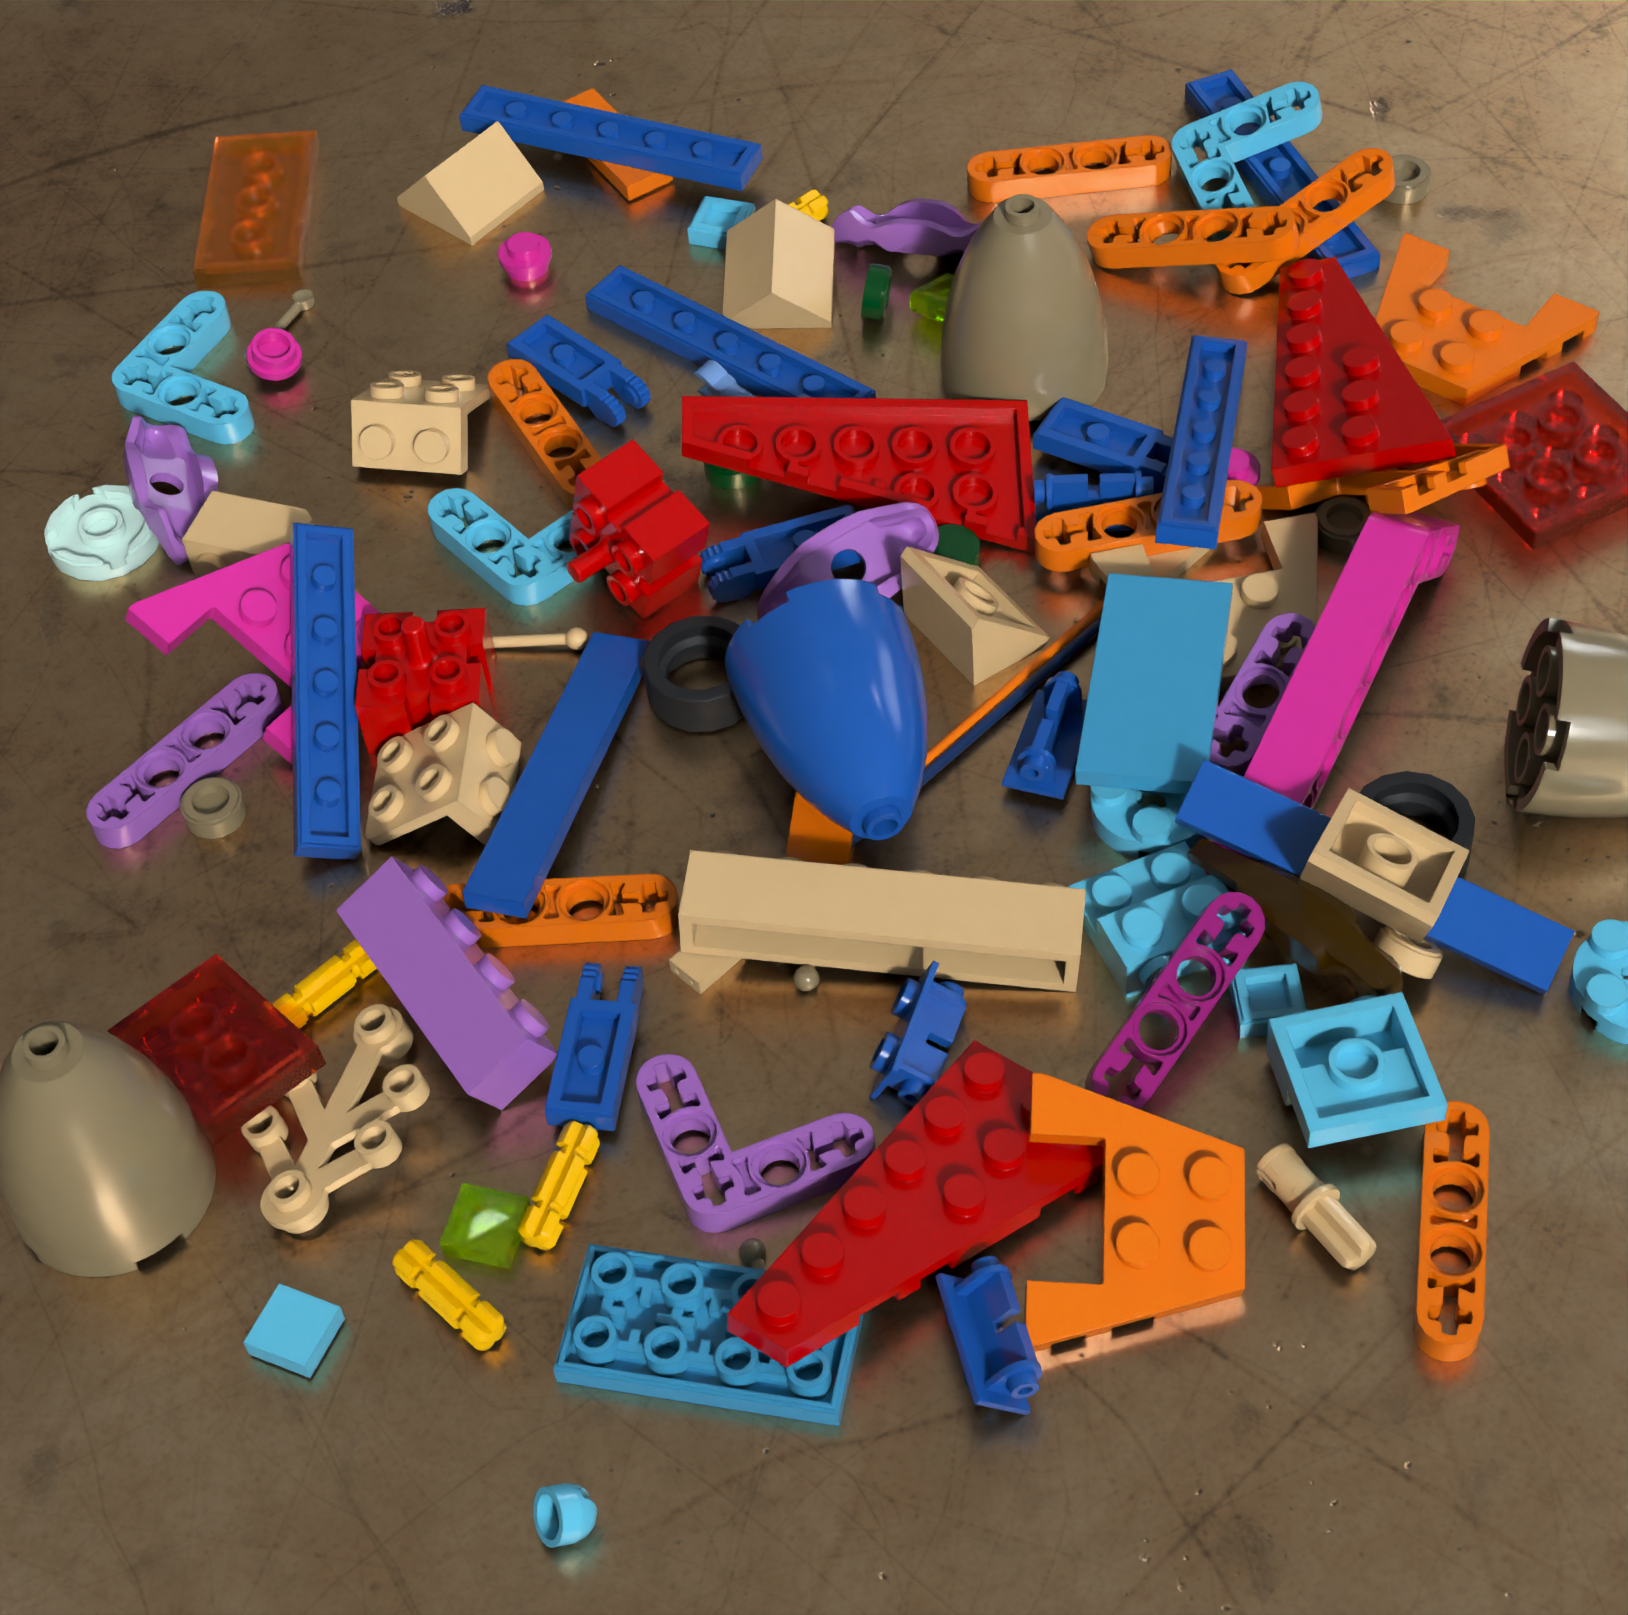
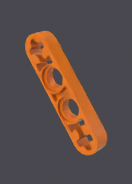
(1145, 159)
(1355, 182)
(1116, 237)
(545, 437)
(1141, 516)
(559, 895)
(1454, 1228)

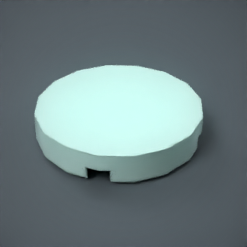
(99, 535)

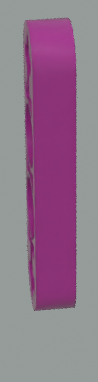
(1168, 999)

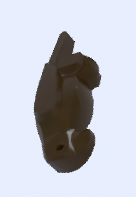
(1305, 921)

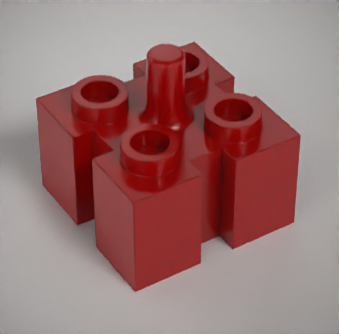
(635, 531)
(422, 670)

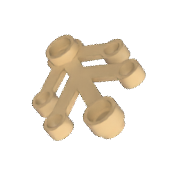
(299, 1191)

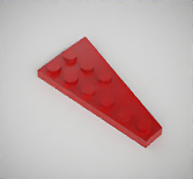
(925, 1198)

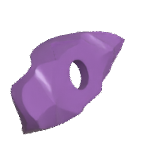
(911, 227)
(165, 455)
(874, 534)

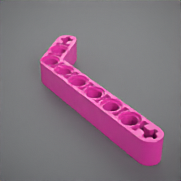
(1347, 651)

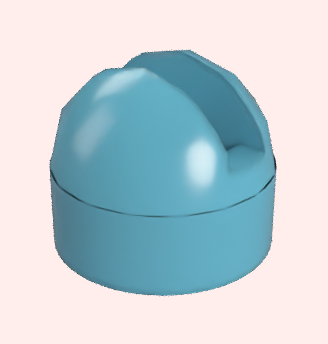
(563, 1514)

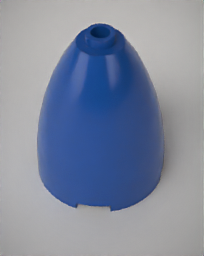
(837, 702)

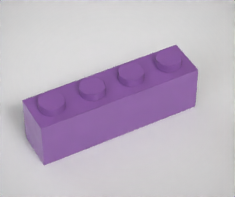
(448, 982)

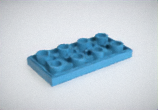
(1154, 683)
(663, 1333)

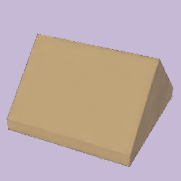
(475, 187)
(779, 270)
(966, 615)
(1385, 865)

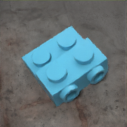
(1145, 910)
(1354, 1069)

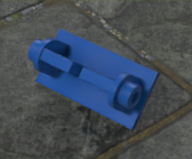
(1072, 492)
(1049, 739)
(924, 1013)
(995, 1360)

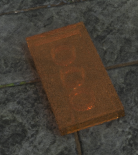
(257, 209)

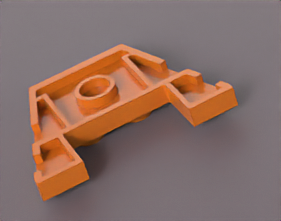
(1459, 346)
(1400, 488)
(1166, 1216)

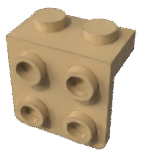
(415, 422)
(449, 767)

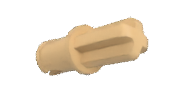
(1315, 1206)

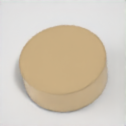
(1413, 957)

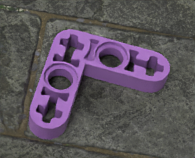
(1233, 714)
(739, 1172)

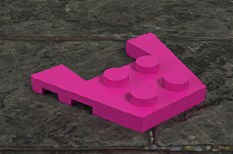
(250, 605)

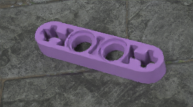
(247, 699)

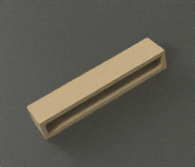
(882, 920)

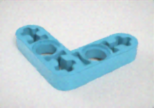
(1224, 147)
(199, 325)
(537, 558)

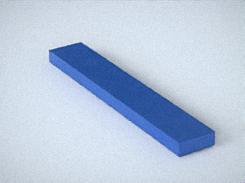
(614, 137)
(1281, 173)
(706, 335)
(1202, 443)
(324, 693)
(556, 777)
(1286, 832)

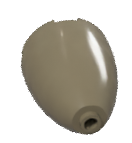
(1024, 313)
(1570, 724)
(97, 1151)

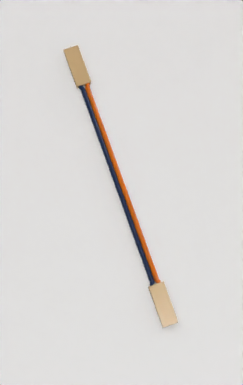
(703, 970)

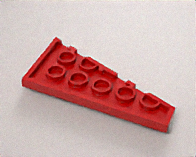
(1342, 387)
(950, 455)

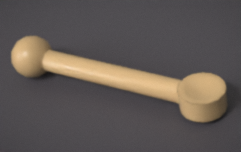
(575, 638)

